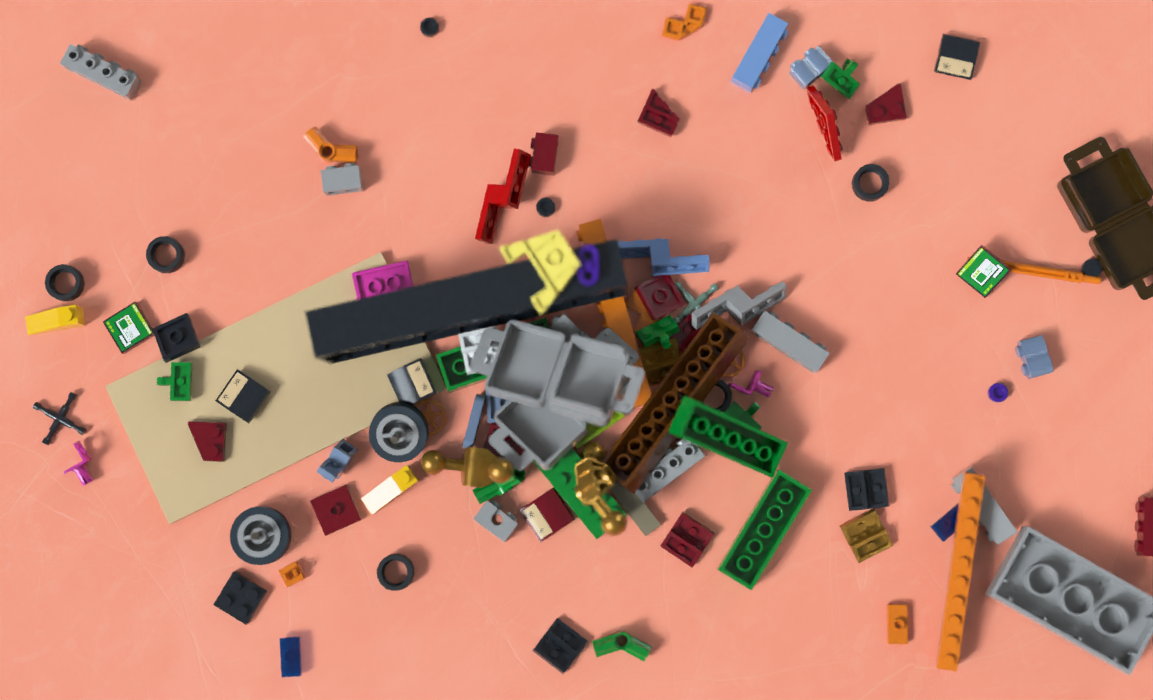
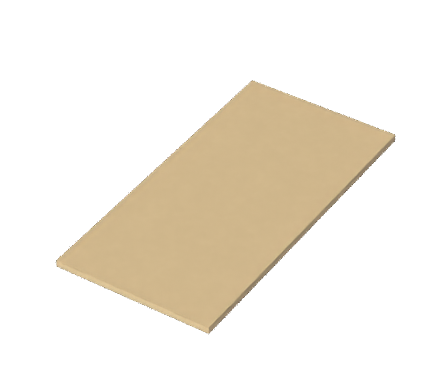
(305, 412)

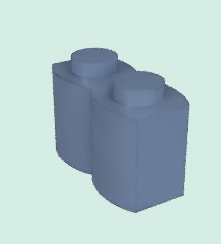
(810, 67)
(1034, 357)

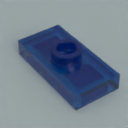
(945, 525)
(290, 657)

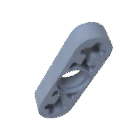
(474, 420)

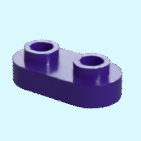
(588, 266)

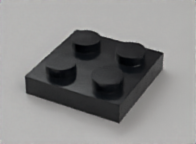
(176, 337)
(240, 597)

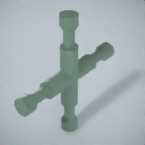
(693, 303)

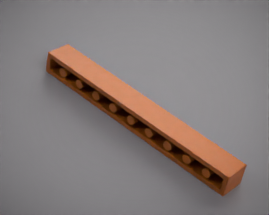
(614, 309)
(960, 571)

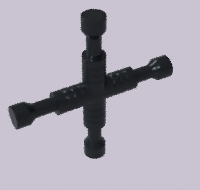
(59, 418)

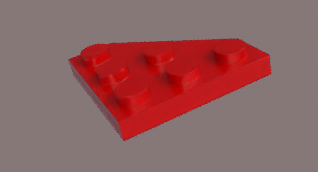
(826, 122)

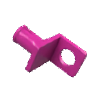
(754, 385)
(79, 469)

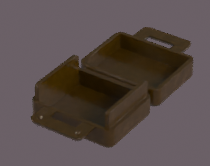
(1113, 202)

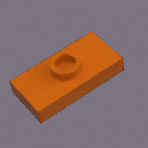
(897, 624)

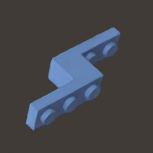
(660, 257)

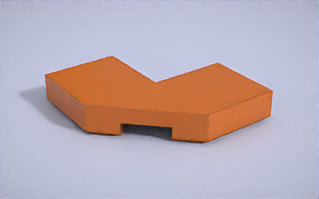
(679, 29)
(636, 304)

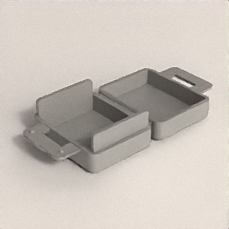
(575, 376)
(539, 430)

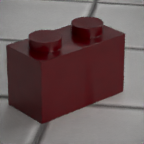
(544, 153)

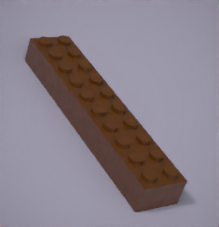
(691, 376)

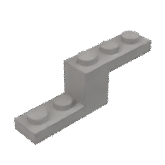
(739, 304)

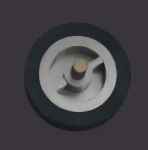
(398, 432)
(260, 535)

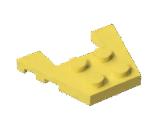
(551, 258)

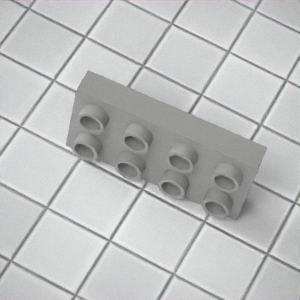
(1074, 599)

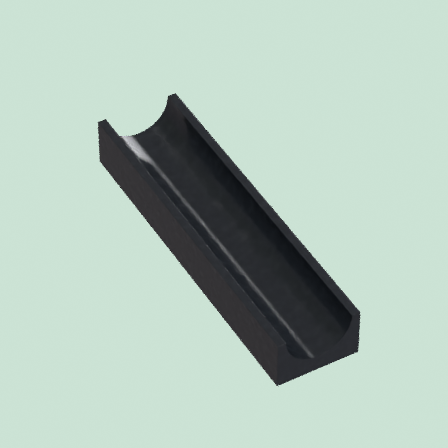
(453, 307)

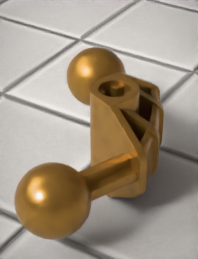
(477, 466)
(593, 481)

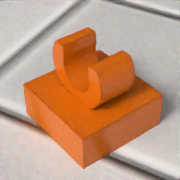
(291, 574)

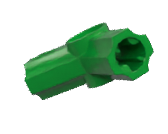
(494, 489)
(633, 646)

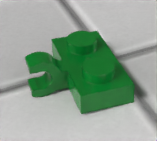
(840, 78)
(658, 332)
(179, 381)
(740, 414)

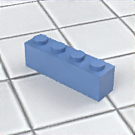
(759, 53)

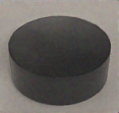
(429, 27)
(545, 207)
(1091, 267)

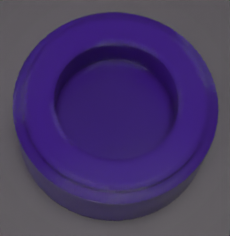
(997, 392)

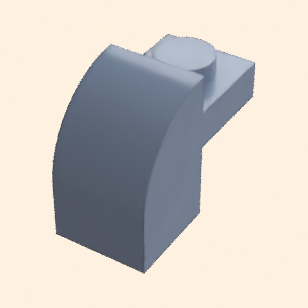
(337, 461)

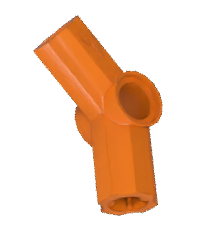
(320, 144)

